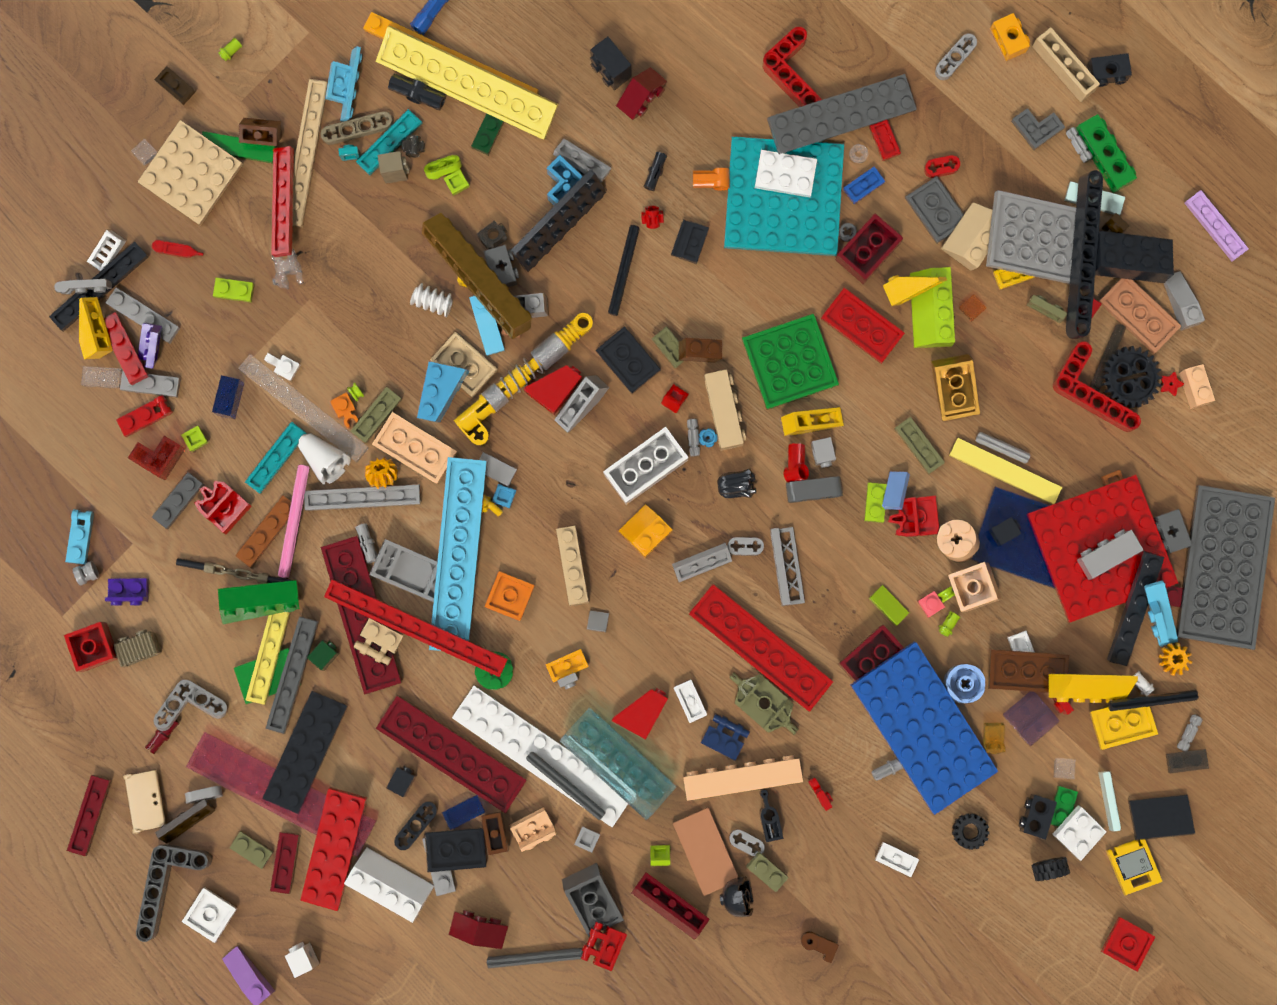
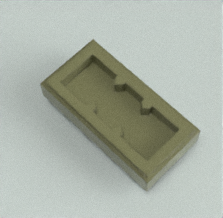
(668, 346)

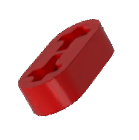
(941, 162)

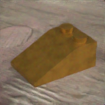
(955, 387)

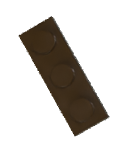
(185, 821)

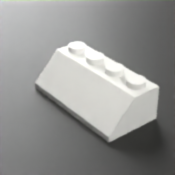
(389, 884)

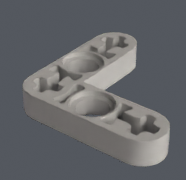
(190, 697)

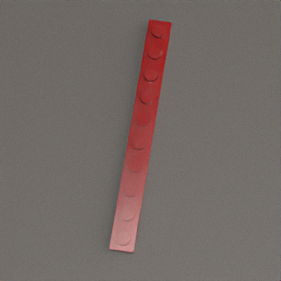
(416, 628)

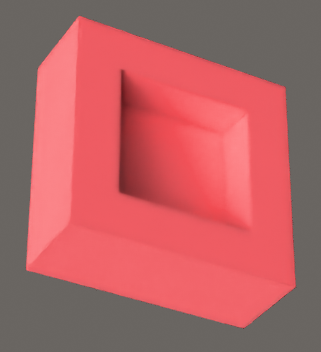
(931, 604)

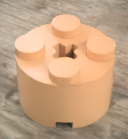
(950, 533)

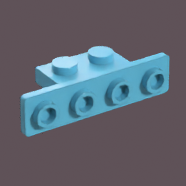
(342, 83)
(1160, 613)

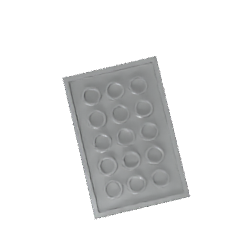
(1031, 237)

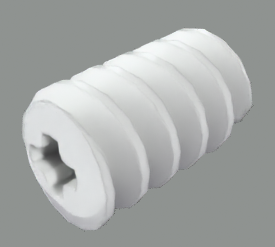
(431, 300)

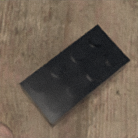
(1134, 257)

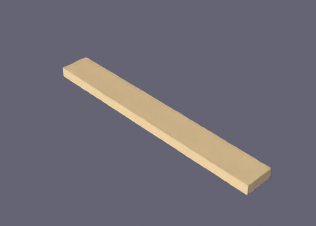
(307, 147)

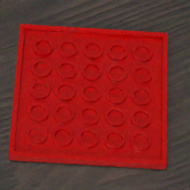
(1082, 523)

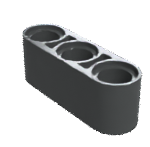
(814, 489)

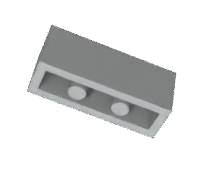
(1109, 553)

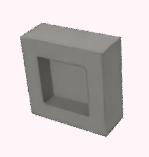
(568, 681)
(587, 839)

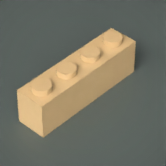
(1065, 64)
(723, 409)
(572, 566)

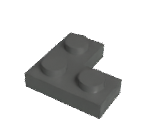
(1037, 132)

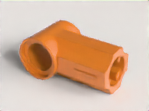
(717, 179)

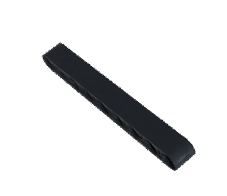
(1079, 262)

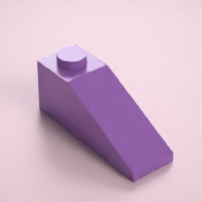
(248, 976)

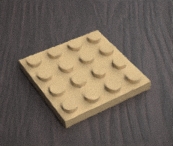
(190, 172)

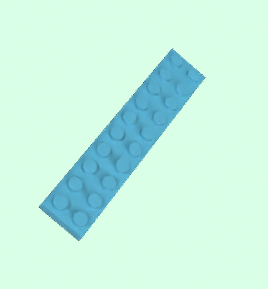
(458, 546)

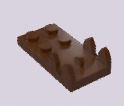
(1024, 670)

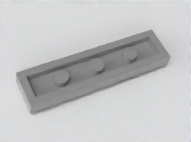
(141, 314)

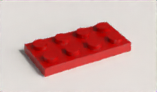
(862, 325)

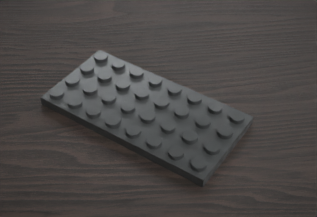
(1225, 567)

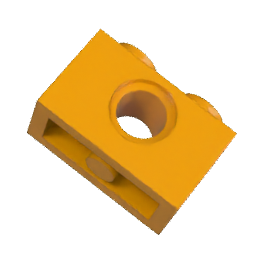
(1010, 47)

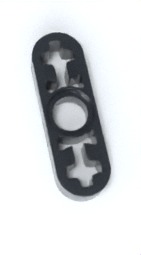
(411, 840)

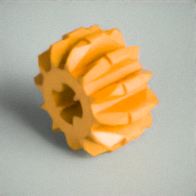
(381, 473)
(1175, 650)

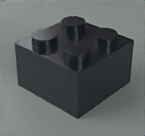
(610, 63)

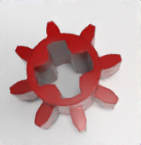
(652, 217)

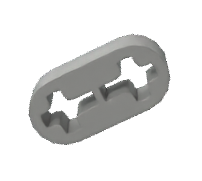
(745, 551)
(207, 794)
(749, 838)

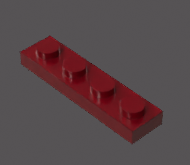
(88, 815)

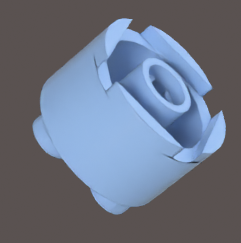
(975, 683)

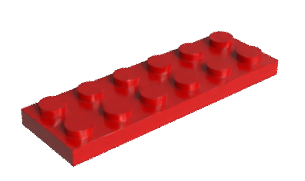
(333, 849)

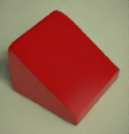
(674, 398)

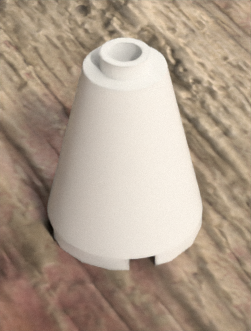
(323, 458)

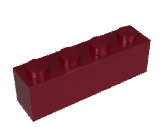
(670, 906)

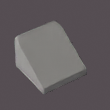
(597, 621)

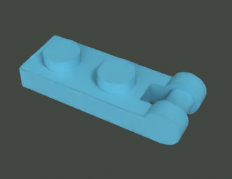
(79, 537)

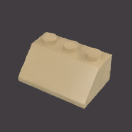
(970, 237)

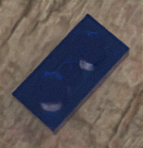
(463, 812)

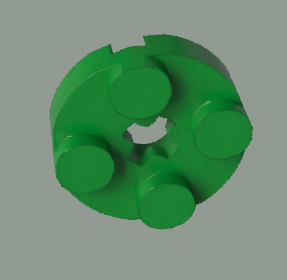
(495, 682)

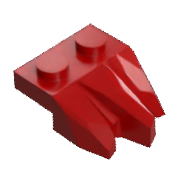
(222, 506)
(917, 517)

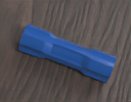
(424, 18)

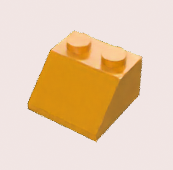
(645, 531)

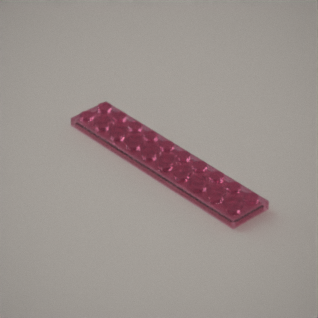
(250, 779)

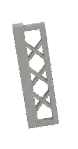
(780, 566)

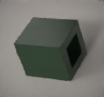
(323, 654)

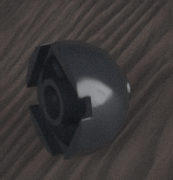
(737, 897)

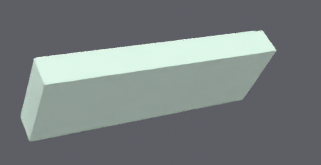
(1110, 202)
(1109, 801)

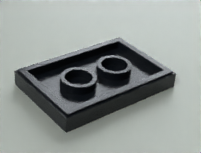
(628, 360)
(1161, 817)
(455, 850)

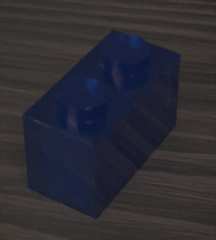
(228, 397)

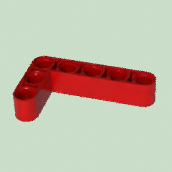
(782, 67)
(1089, 393)

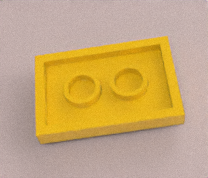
(1122, 725)

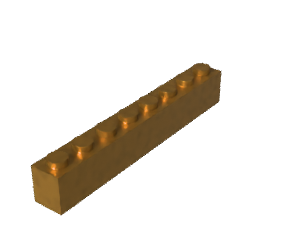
(477, 275)

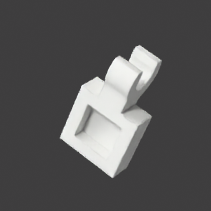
(284, 367)

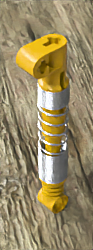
(544, 356)

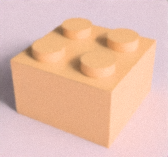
(975, 587)

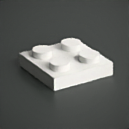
(1079, 832)
(209, 915)

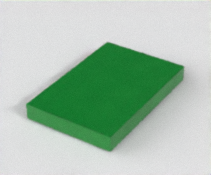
(245, 672)

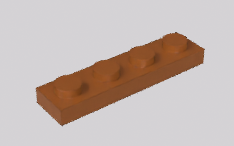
(265, 533)

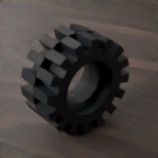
(982, 834)
(1050, 869)

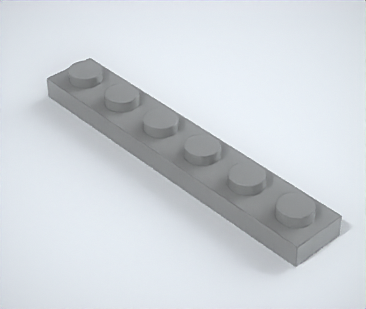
(362, 497)

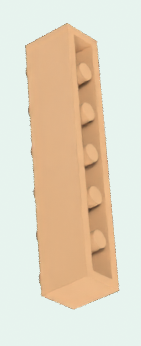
(742, 778)

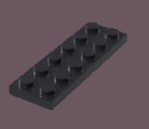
(559, 221)
(305, 752)

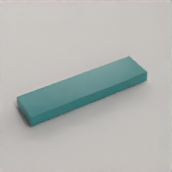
(389, 141)
(275, 458)

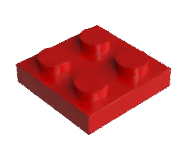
(1128, 944)

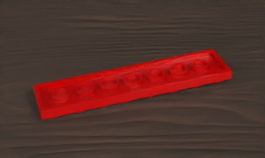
(761, 648)

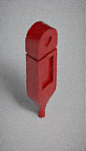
(174, 249)

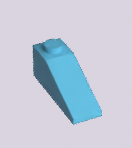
(487, 328)

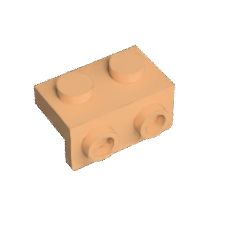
(533, 829)

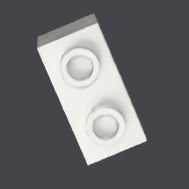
(301, 959)

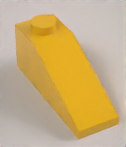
(906, 288)
(92, 329)
(811, 421)

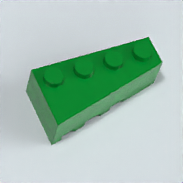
(257, 600)

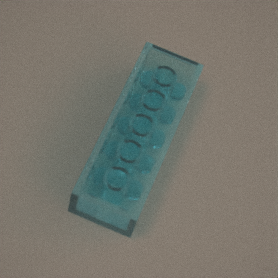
(618, 763)

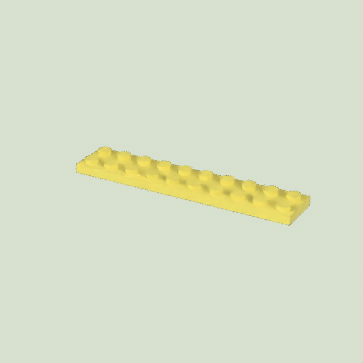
(467, 82)

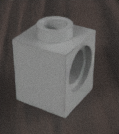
(823, 452)

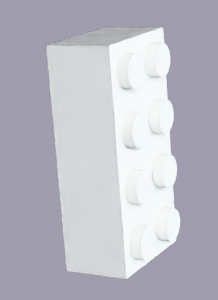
(645, 465)

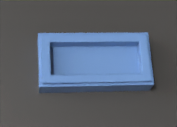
(895, 490)

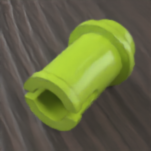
(230, 49)
(949, 623)

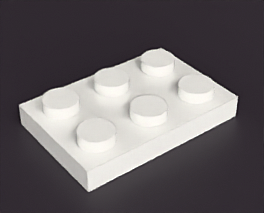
(785, 173)

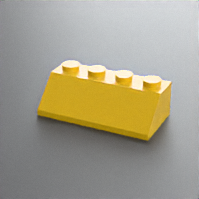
(1090, 687)

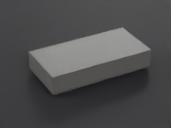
(498, 470)

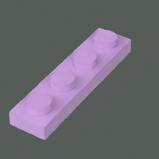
(1216, 225)

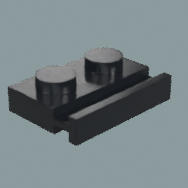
(690, 241)

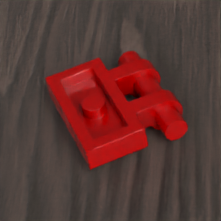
(609, 948)

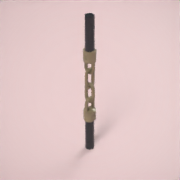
(211, 567)

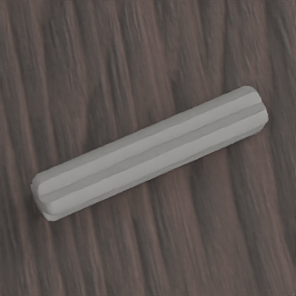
(1003, 447)

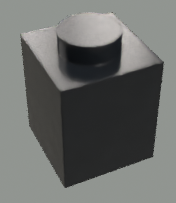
(1005, 531)
(401, 781)

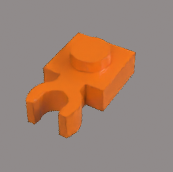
(344, 407)

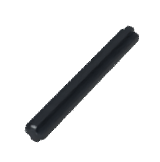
(623, 270)
(1153, 700)

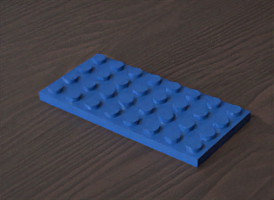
(924, 728)

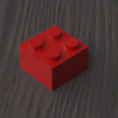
(91, 646)

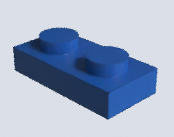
(864, 185)

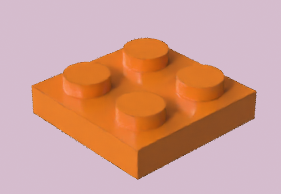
(509, 596)

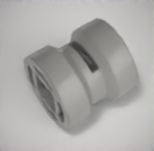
(86, 573)

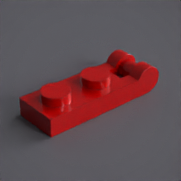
(144, 416)

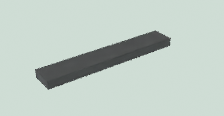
(292, 675)

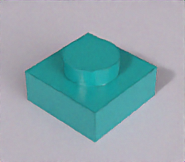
(349, 152)

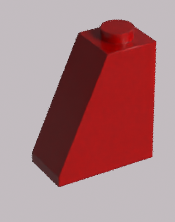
(554, 388)
(642, 713)

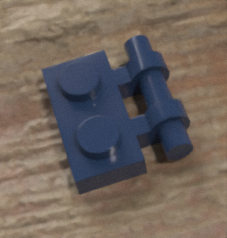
(722, 742)

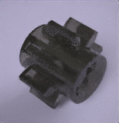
(413, 146)

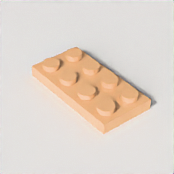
(414, 448)

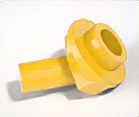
(487, 504)

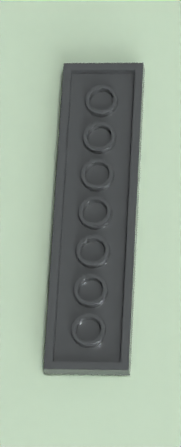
(841, 114)

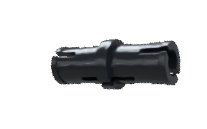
(655, 171)

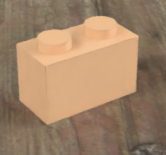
(1197, 386)

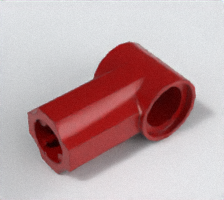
(796, 466)

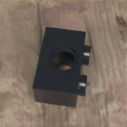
(1117, 63)

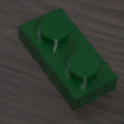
(487, 134)

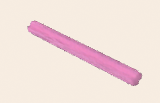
(293, 521)

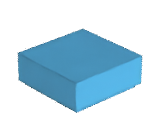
(504, 496)

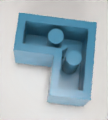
(564, 176)

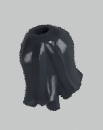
(736, 484)

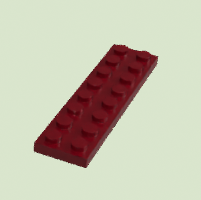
(348, 565)
(451, 754)

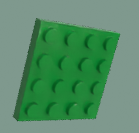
(790, 361)

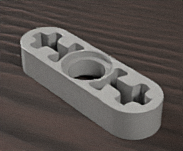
(957, 48)

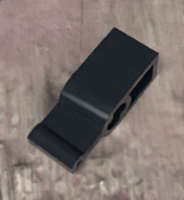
(774, 820)

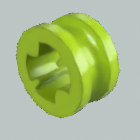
(355, 392)
(946, 594)

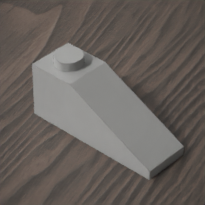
(1183, 302)
(581, 402)

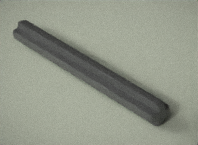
(565, 785)
(534, 958)

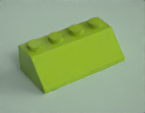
(934, 312)

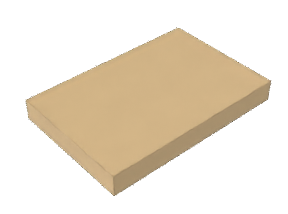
(461, 354)

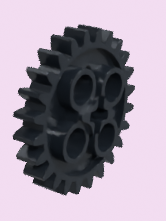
(1126, 359)

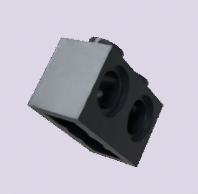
(1043, 818)

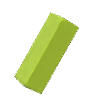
(889, 605)

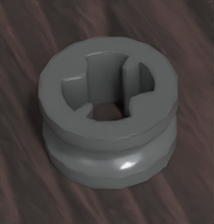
(848, 226)

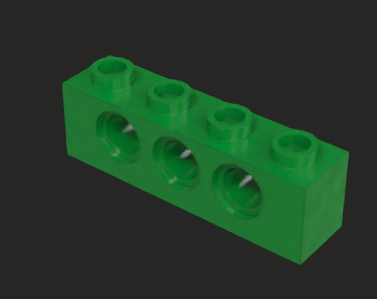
(1114, 180)

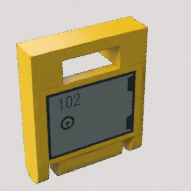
(1133, 862)

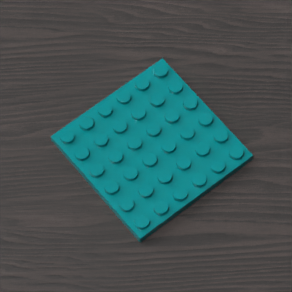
(781, 220)

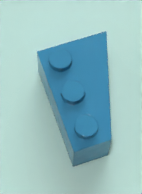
(439, 390)

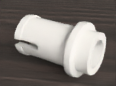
(1145, 687)

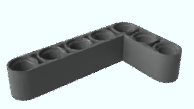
(162, 883)

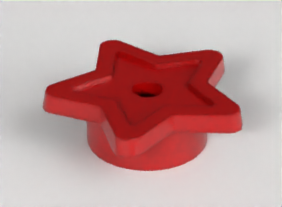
(1166, 386)

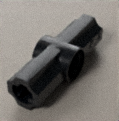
(416, 91)

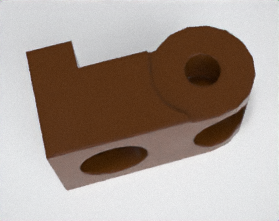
(815, 942)

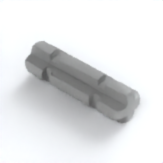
(1079, 144)
(693, 437)
(1189, 733)

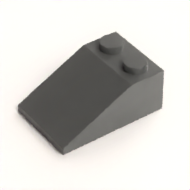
(592, 898)

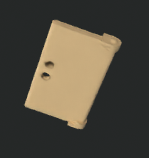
(142, 801)

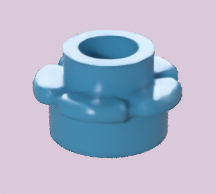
(713, 437)

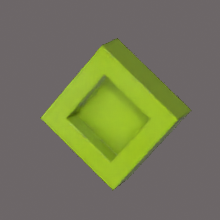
(456, 182)
(194, 438)
(660, 855)

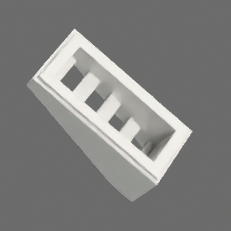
(101, 247)

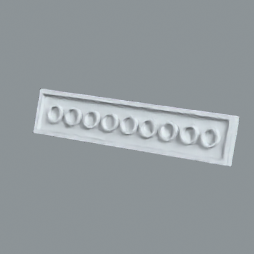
(518, 738)

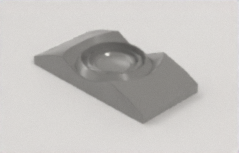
(406, 570)

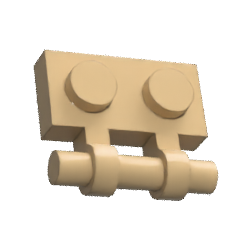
(383, 637)

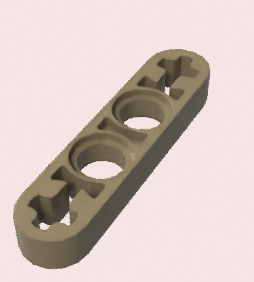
(356, 125)

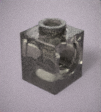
(489, 243)

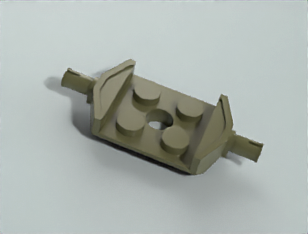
(748, 698)

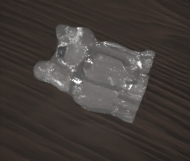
(287, 267)

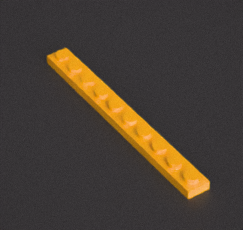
(378, 25)

